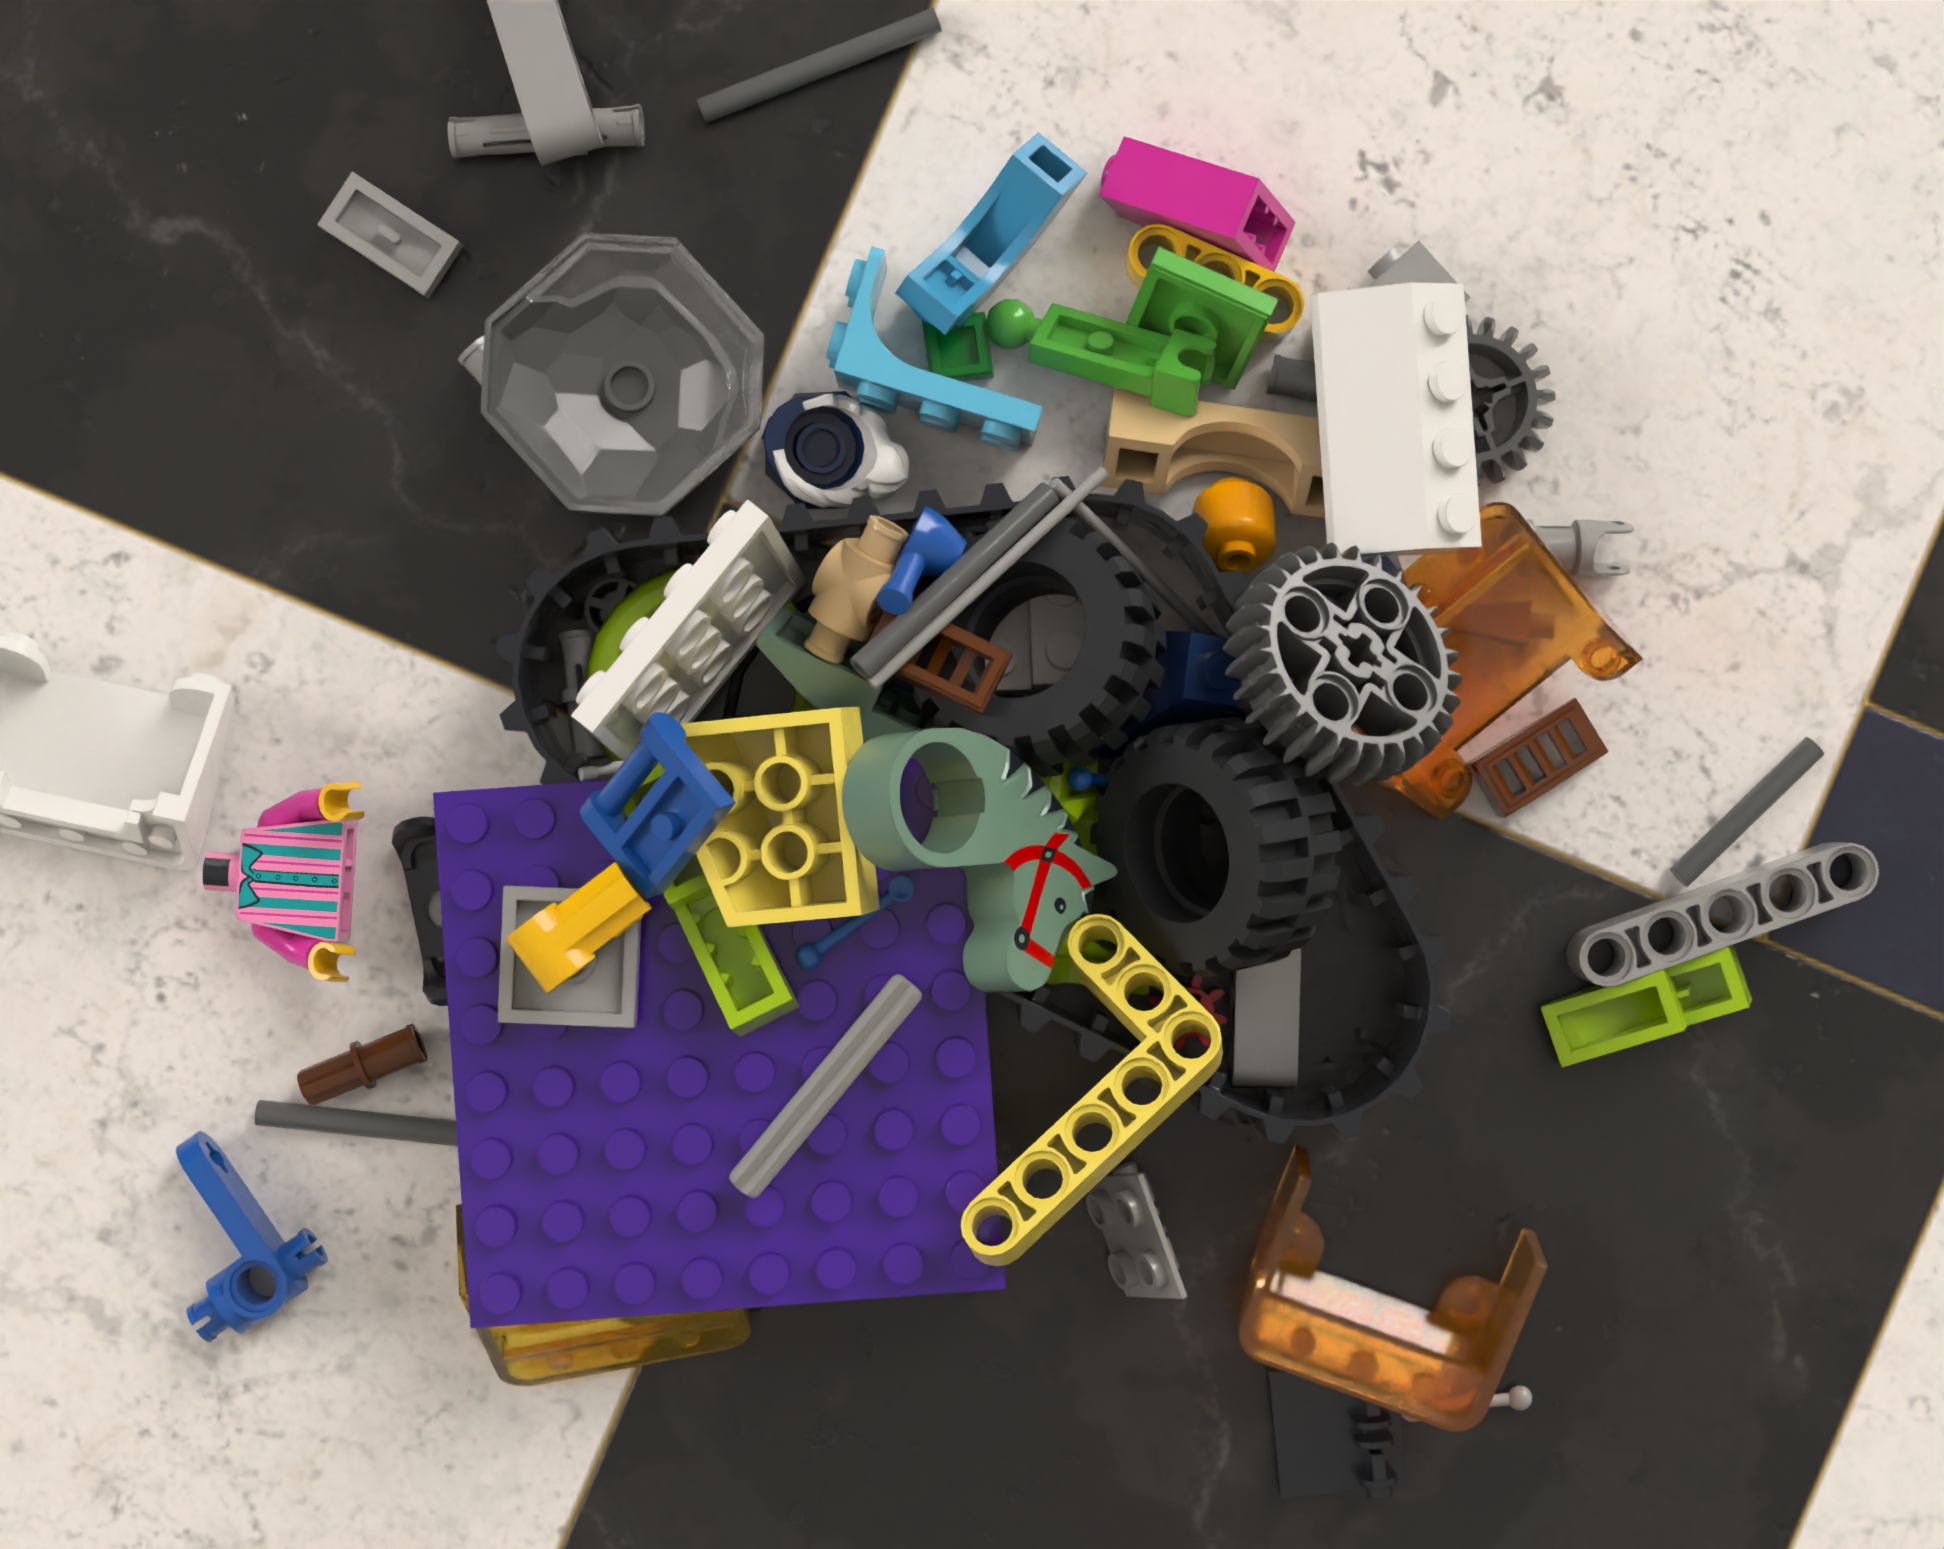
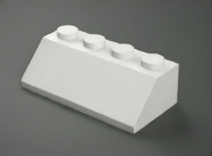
(1396, 419)

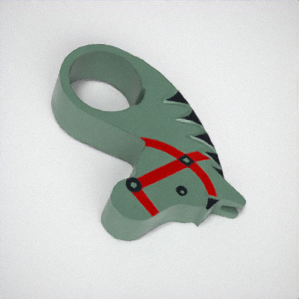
(994, 824)

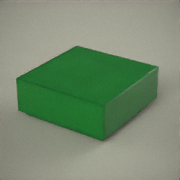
(962, 352)

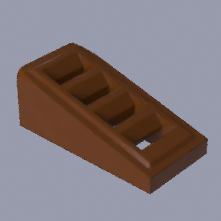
(951, 690)
(1494, 785)

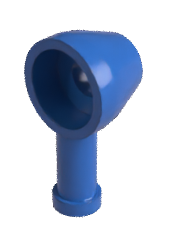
(928, 552)

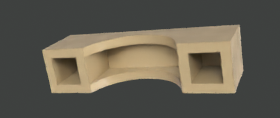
(1251, 442)

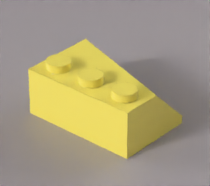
(786, 838)

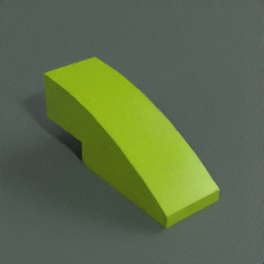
(1646, 1008)

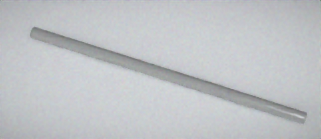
(1146, 573)
(988, 577)

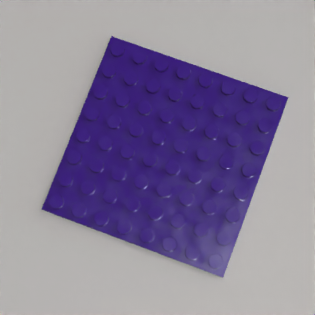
(611, 1150)

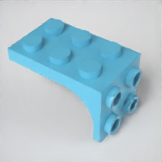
(884, 381)

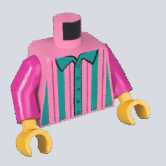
(297, 877)

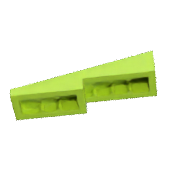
(734, 959)

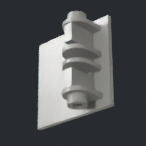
(1140, 1251)

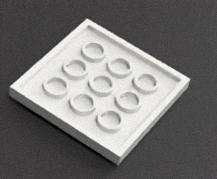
(696, 634)

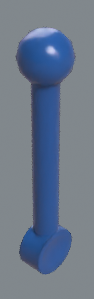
(1083, 778)
(810, 955)

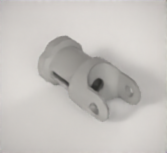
(1577, 545)

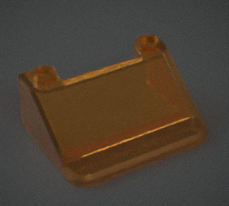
(1515, 624)

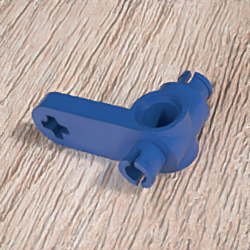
(230, 1295)

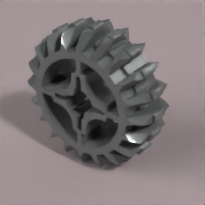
(1518, 381)

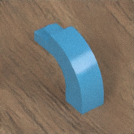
(993, 236)

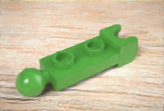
(1110, 352)

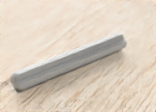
(825, 1086)

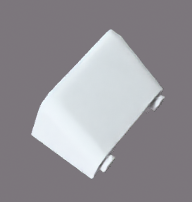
(108, 760)

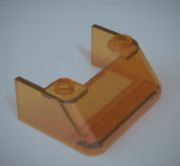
(1374, 1346)

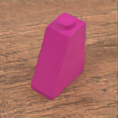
(1198, 199)

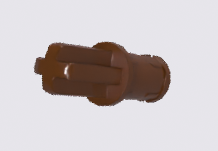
(362, 1065)

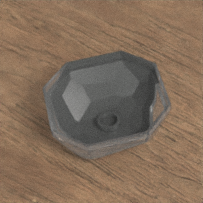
(622, 374)

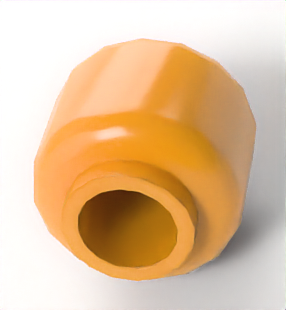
(1240, 524)

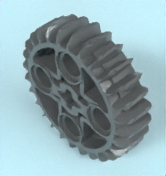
(1352, 662)

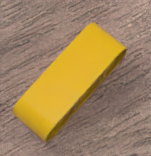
(1224, 261)

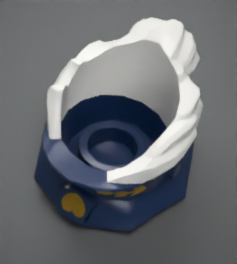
(832, 450)

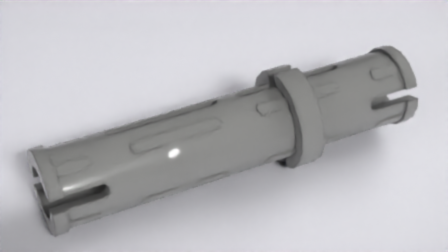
(510, 135)

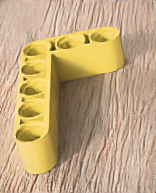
(1106, 1101)

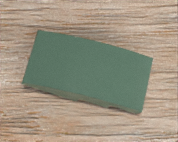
(837, 685)

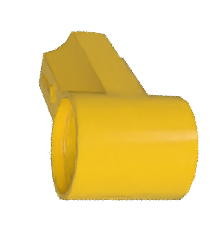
(566, 935)

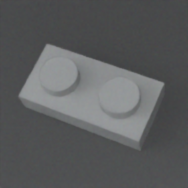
(390, 235)

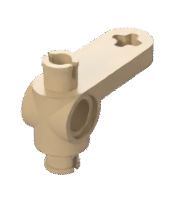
(849, 587)

